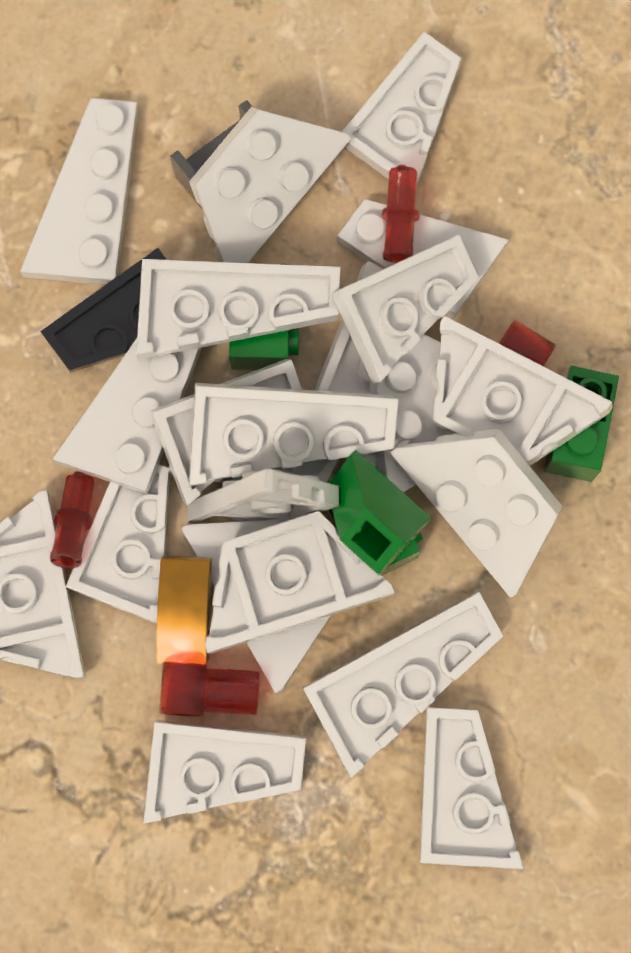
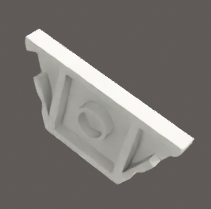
(260, 178)
(415, 386)
(499, 389)
(265, 496)
(485, 497)
(287, 580)
(34, 599)
(276, 653)

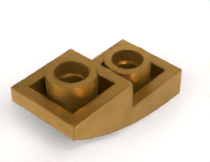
(184, 609)

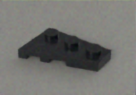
(102, 324)

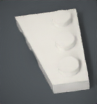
(366, 238)

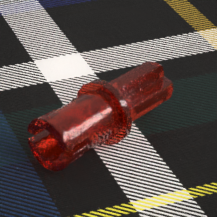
(400, 214)
(72, 521)

